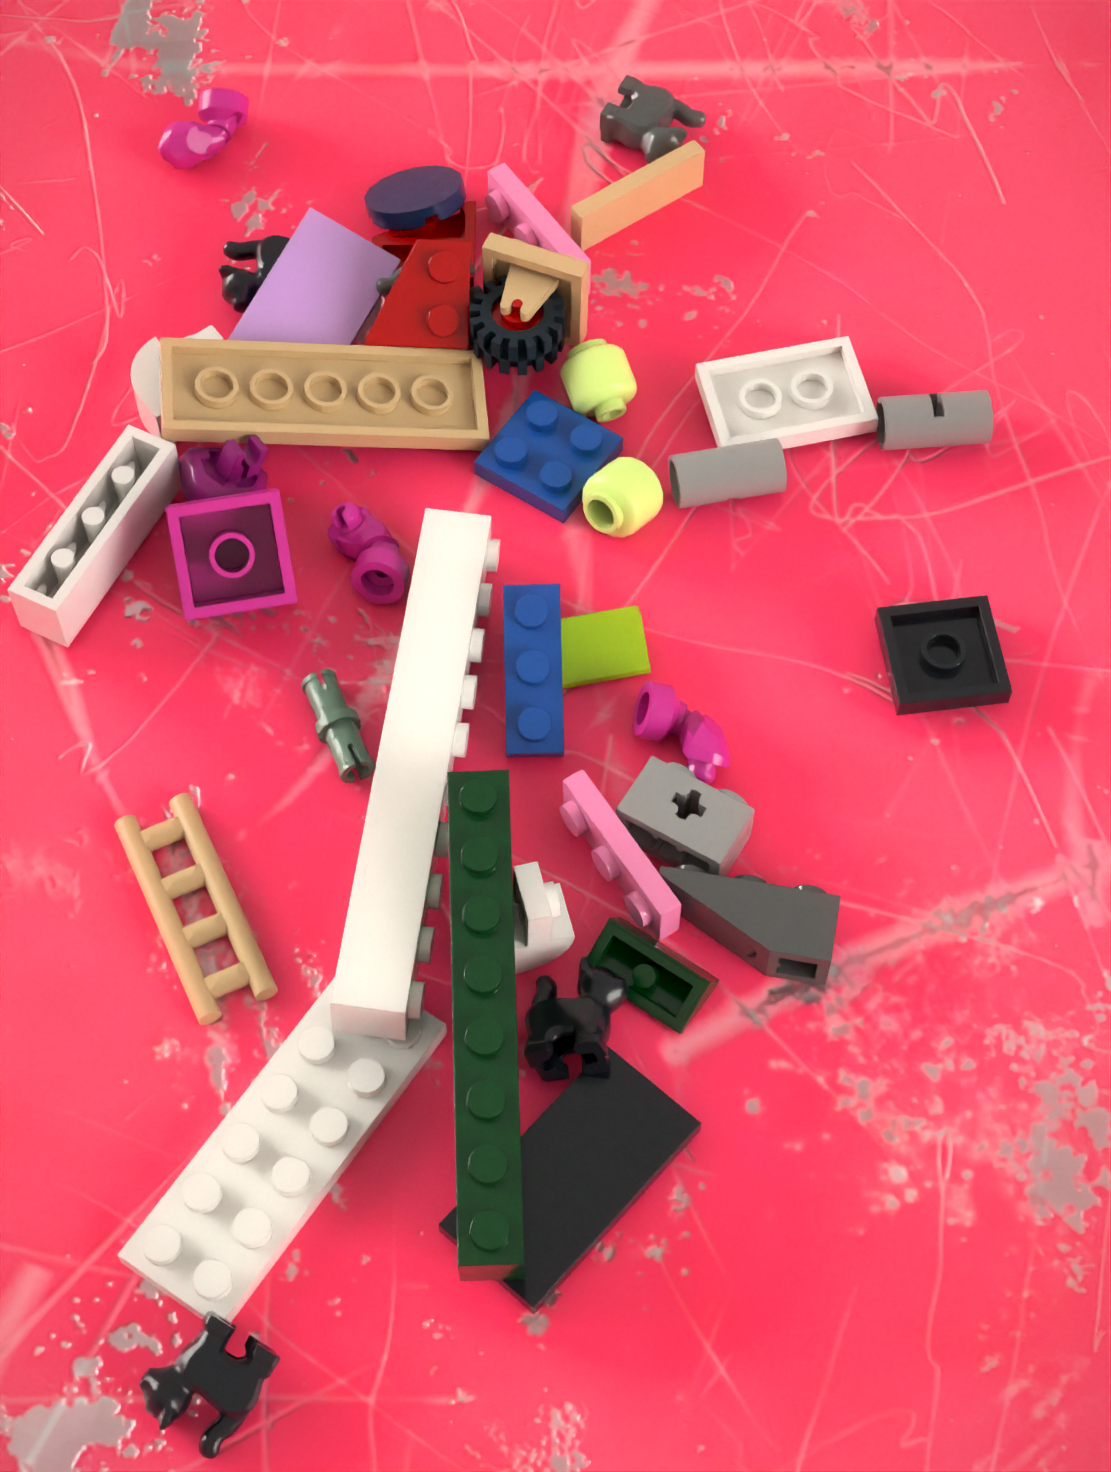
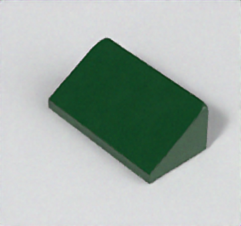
(656, 975)

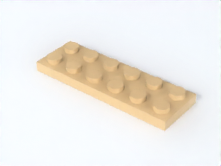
(322, 394)

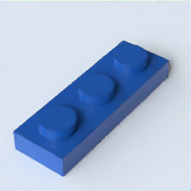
(533, 671)

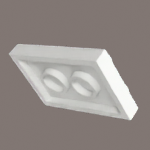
(787, 394)

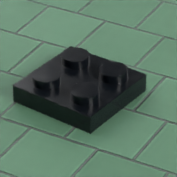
(942, 655)

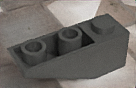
(767, 925)

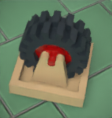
(527, 305)

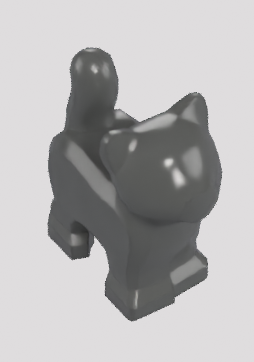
(646, 119)

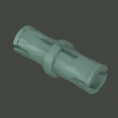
(338, 726)

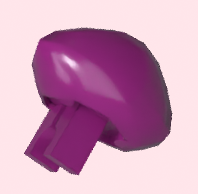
(223, 471)

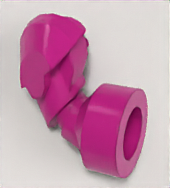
(190, 142)
(379, 570)
(661, 713)

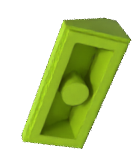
(603, 647)

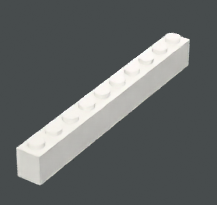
(408, 798)

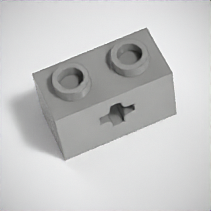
(685, 818)

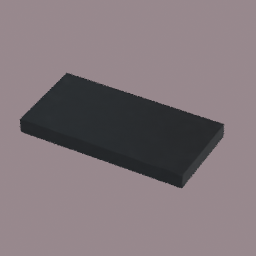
(587, 1168)

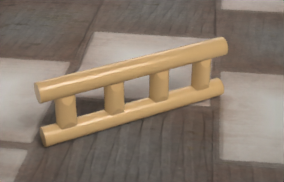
(182, 940)

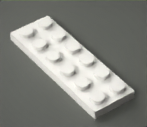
(274, 1160)

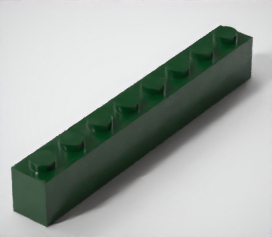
(484, 1029)

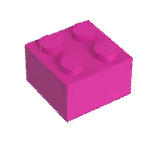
(231, 553)

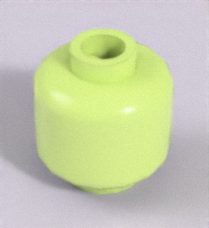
(598, 380)
(622, 497)

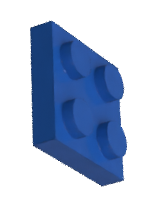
(547, 455)

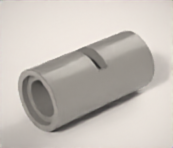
(934, 420)
(727, 473)

